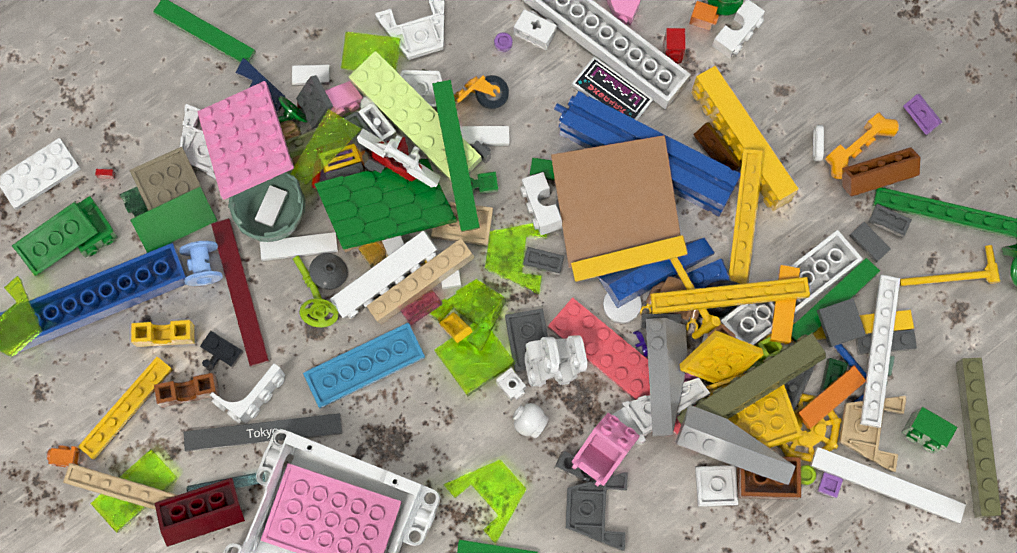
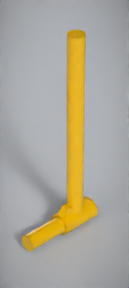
(990, 273)
(709, 321)

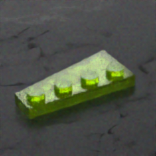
(327, 141)

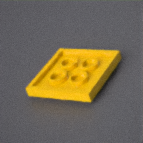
(721, 358)

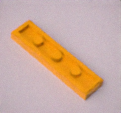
(784, 310)

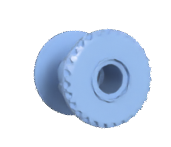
(198, 263)

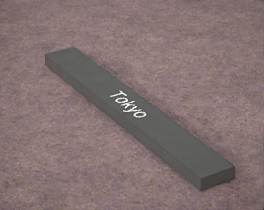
(261, 432)

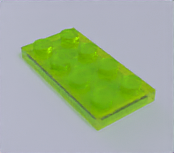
(148, 471)

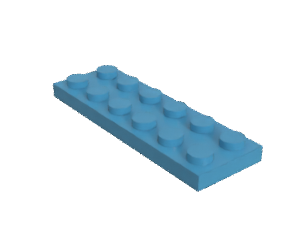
(363, 365)

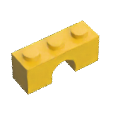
(175, 333)

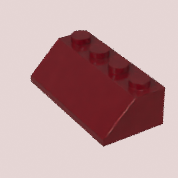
(199, 512)

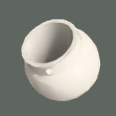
(530, 420)

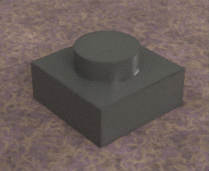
(483, 150)
(372, 164)

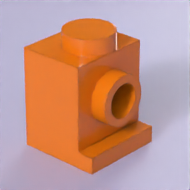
(63, 456)

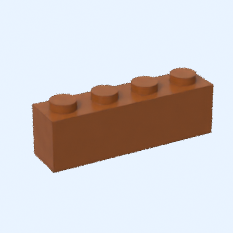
(881, 171)

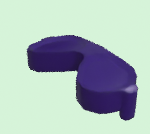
(642, 343)

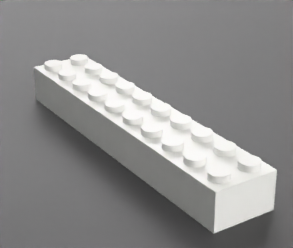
(617, 46)

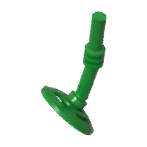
(291, 111)

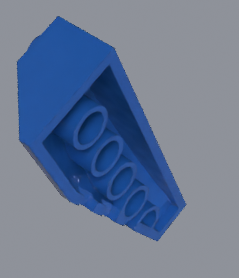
(631, 283)

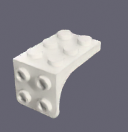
(249, 406)

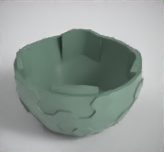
(246, 205)

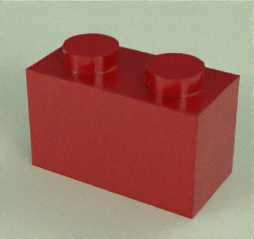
(674, 44)

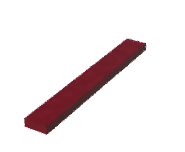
(240, 293)

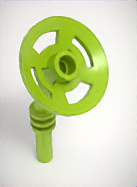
(320, 307)

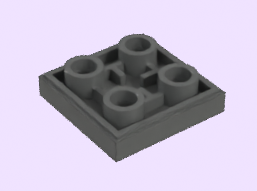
(841, 322)

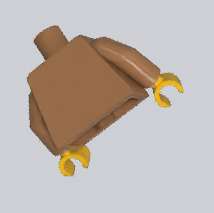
(670, 285)

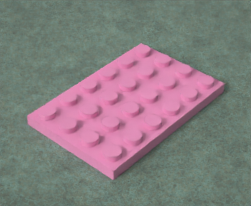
(245, 140)
(328, 515)

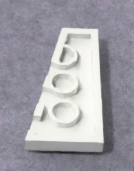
(640, 409)

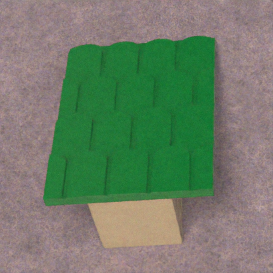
(382, 206)

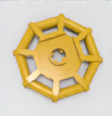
(816, 434)

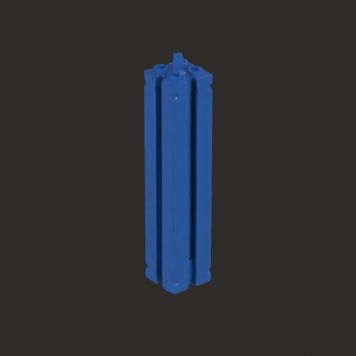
(692, 173)

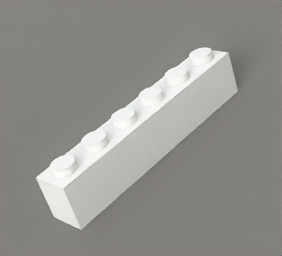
(384, 274)

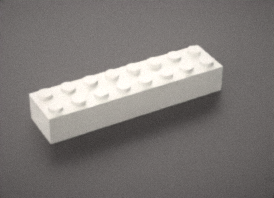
(821, 266)

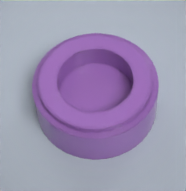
(503, 42)

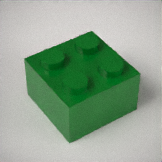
(929, 430)

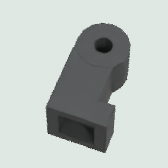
(565, 465)

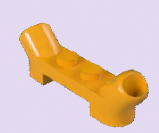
(876, 126)

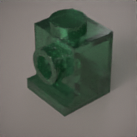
(134, 202)

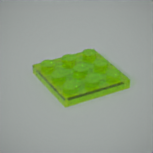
(471, 366)

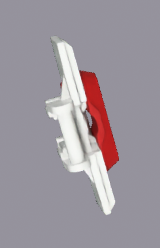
(396, 160)

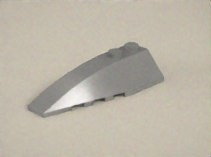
(665, 352)
(729, 443)

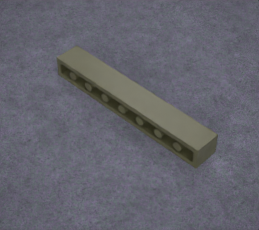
(763, 379)
(978, 438)

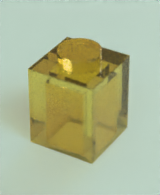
(372, 253)

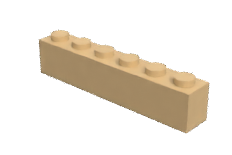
(420, 281)

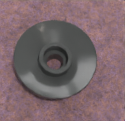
(324, 278)

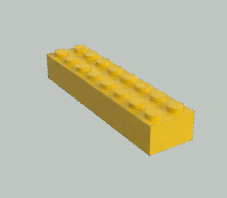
(742, 133)

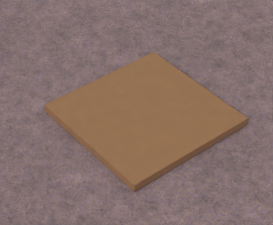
(615, 197)

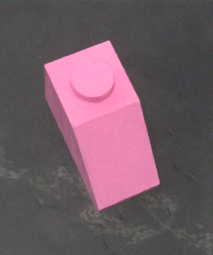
(624, 9)

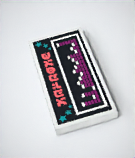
(612, 89)

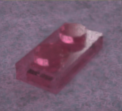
(421, 307)

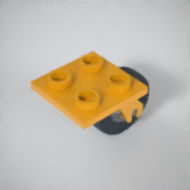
(489, 91)

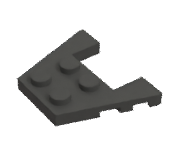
(587, 510)

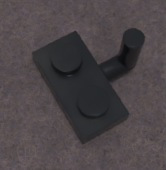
(221, 350)

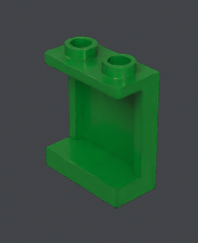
(106, 234)

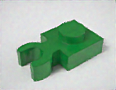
(485, 183)

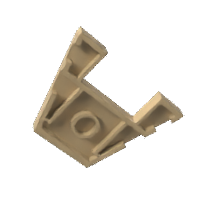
(866, 439)

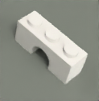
(730, 41)
(545, 218)

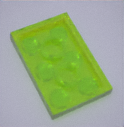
(361, 46)

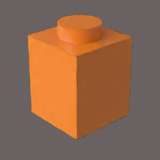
(704, 15)

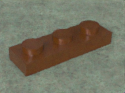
(716, 147)

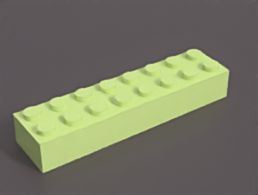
(406, 111)

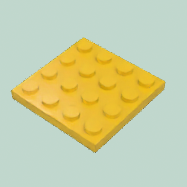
(768, 419)

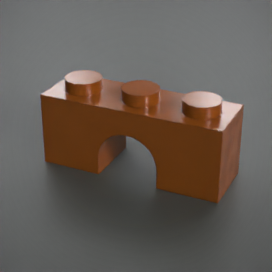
(177, 393)

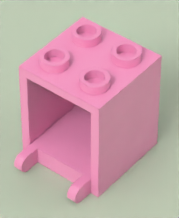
(605, 449)

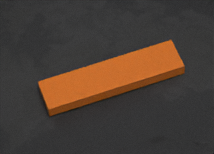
(831, 397)

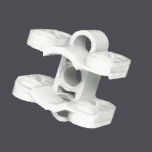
(555, 359)

